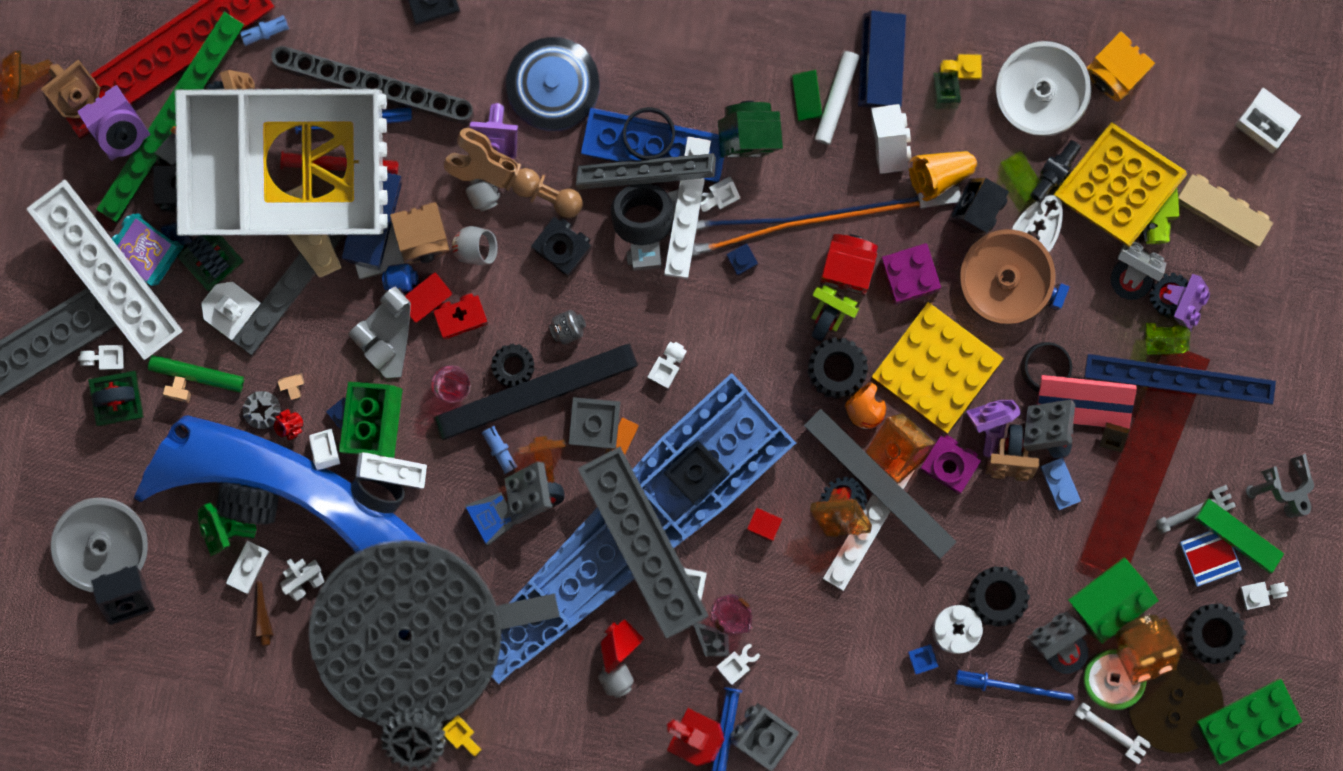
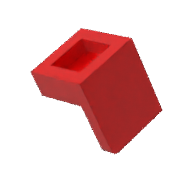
(764, 524)

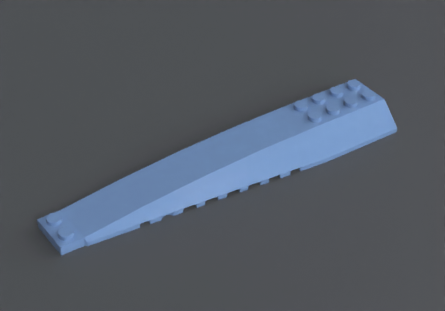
(590, 563)

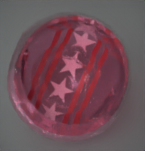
(451, 384)

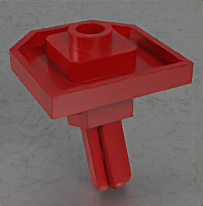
(695, 738)

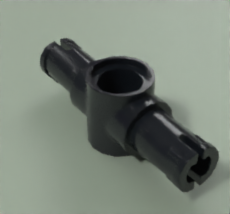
(1055, 171)

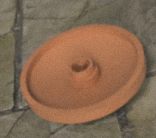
(1008, 276)

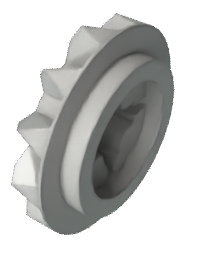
(251, 405)

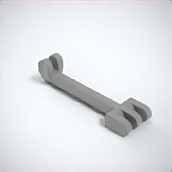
(1163, 524)

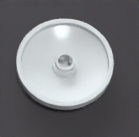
(1043, 88)

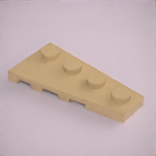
(315, 247)

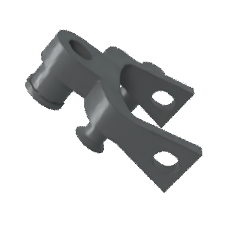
(1298, 501)

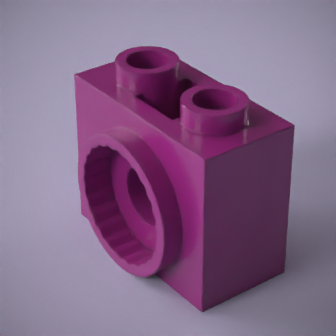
(963, 460)

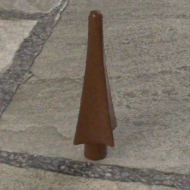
(263, 624)

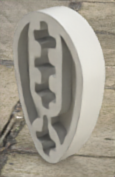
(1051, 223)

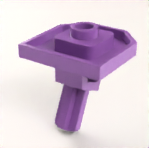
(502, 136)
(992, 420)

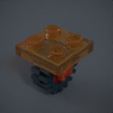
(842, 509)

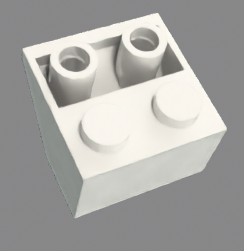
(1267, 120)

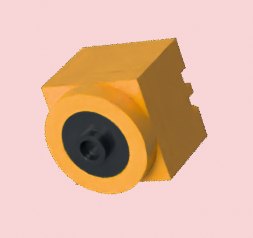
(1119, 67)

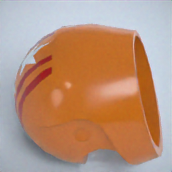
(864, 409)

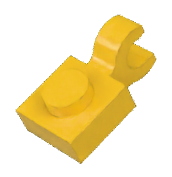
(966, 66)
(459, 733)

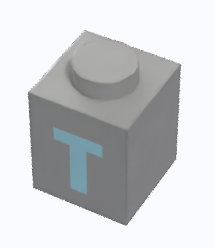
(644, 256)

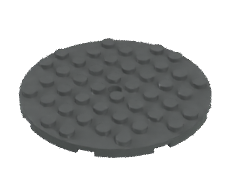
(412, 589)

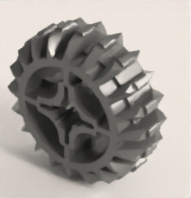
(393, 739)

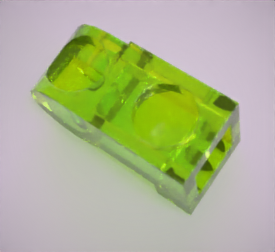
(1167, 339)

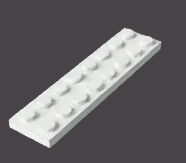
(104, 269)

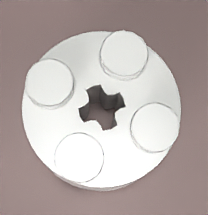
(970, 629)

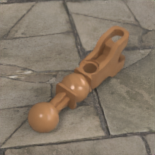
(505, 173)

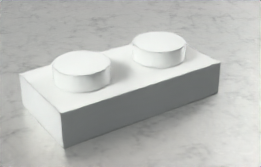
(247, 567)

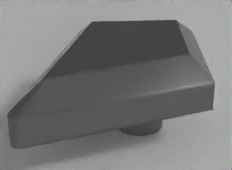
(712, 640)

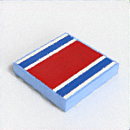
(1209, 557)

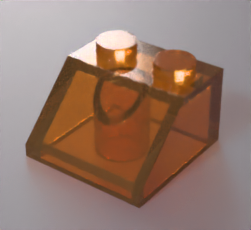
(900, 447)

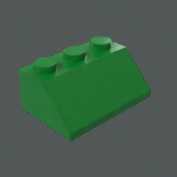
(371, 419)
(1113, 600)

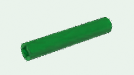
(196, 373)

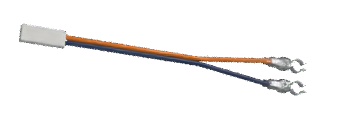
(949, 197)

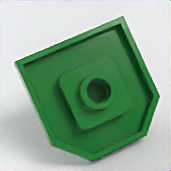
(218, 529)

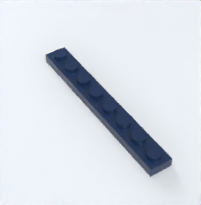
(1180, 379)

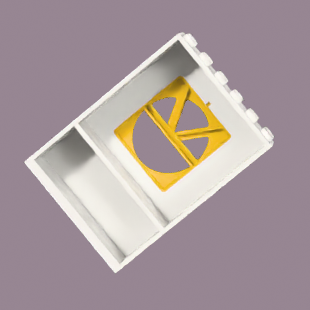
(224, 162)

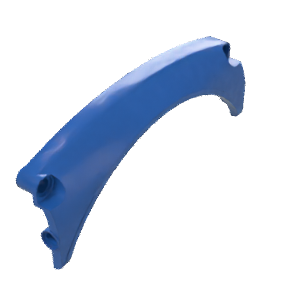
(234, 456)

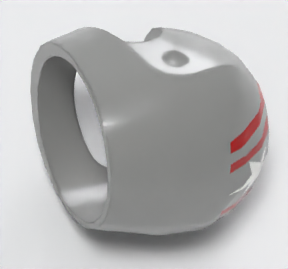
(466, 245)

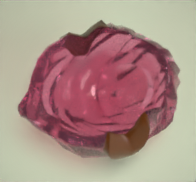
(731, 615)

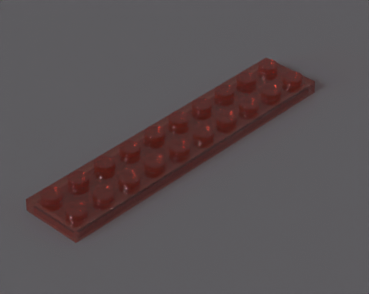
(1141, 469)

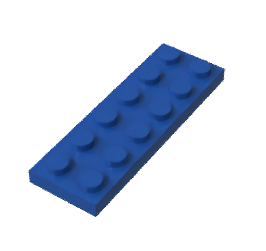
(647, 137)

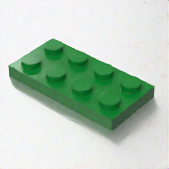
(1249, 721)

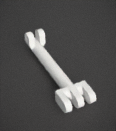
(1084, 712)

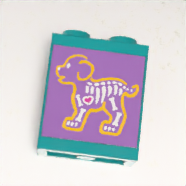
(146, 248)

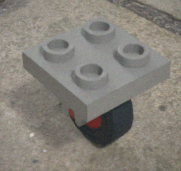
(1135, 272)

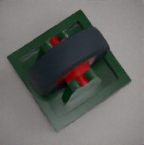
(116, 398)

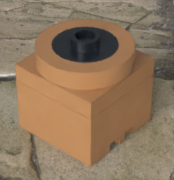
(420, 234)

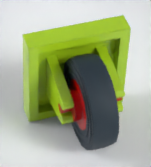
(826, 319)

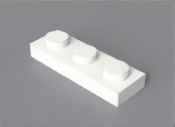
(391, 470)

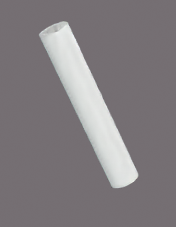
(836, 97)

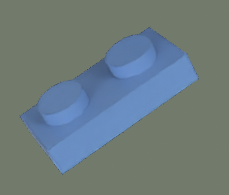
(1060, 484)

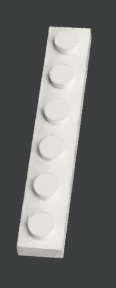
(686, 216)
(857, 545)

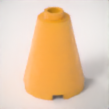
(939, 172)

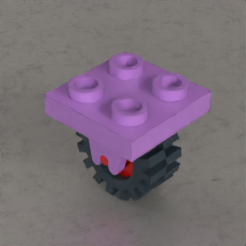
(1180, 298)

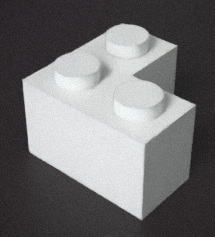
(891, 138)

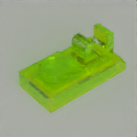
(1021, 175)

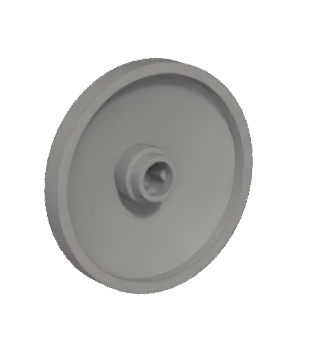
(97, 540)

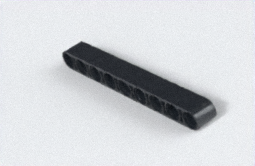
(535, 391)

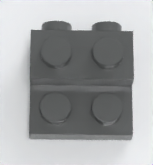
(763, 736)

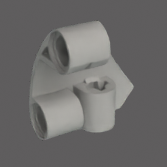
(385, 334)

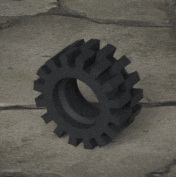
(512, 351)

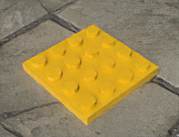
(1120, 184)
(937, 367)

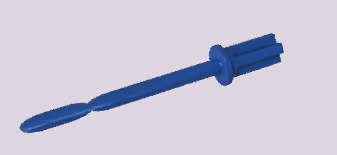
(981, 681)

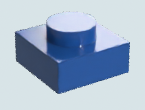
(1058, 296)
(923, 659)

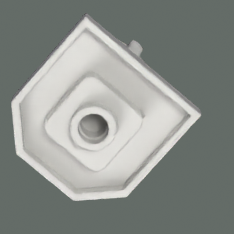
(228, 308)

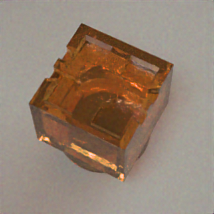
(1147, 648)

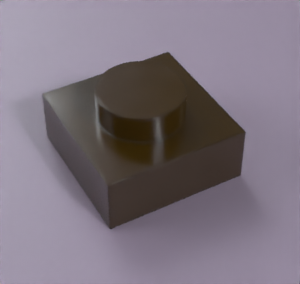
(1114, 437)

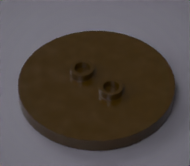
(1172, 706)

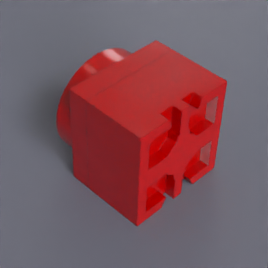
(849, 263)

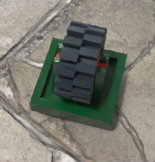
(210, 259)

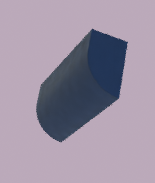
(881, 59)
(369, 249)

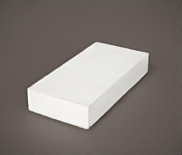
(324, 449)

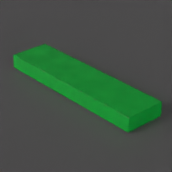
(1239, 536)

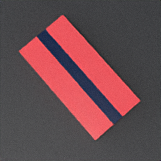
(1094, 400)

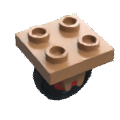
(1012, 463)

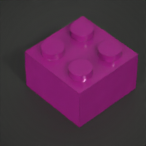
(910, 274)

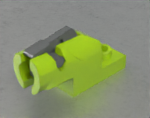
(1159, 228)

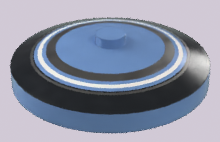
(552, 83)

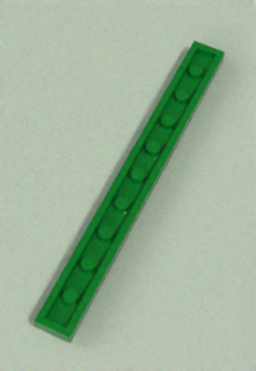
(193, 79)

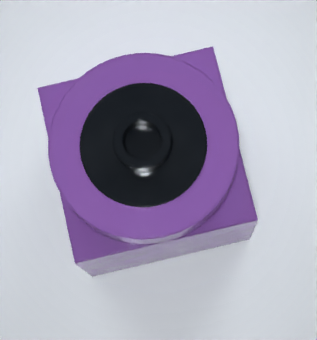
(114, 124)

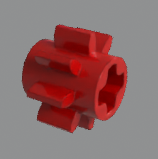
(288, 424)

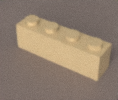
(1224, 212)

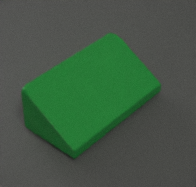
(807, 95)

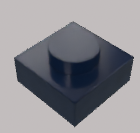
(171, 231)
(742, 259)
(336, 412)

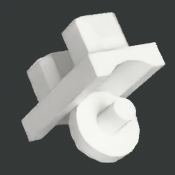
(293, 583)

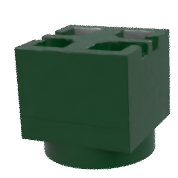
(749, 130)

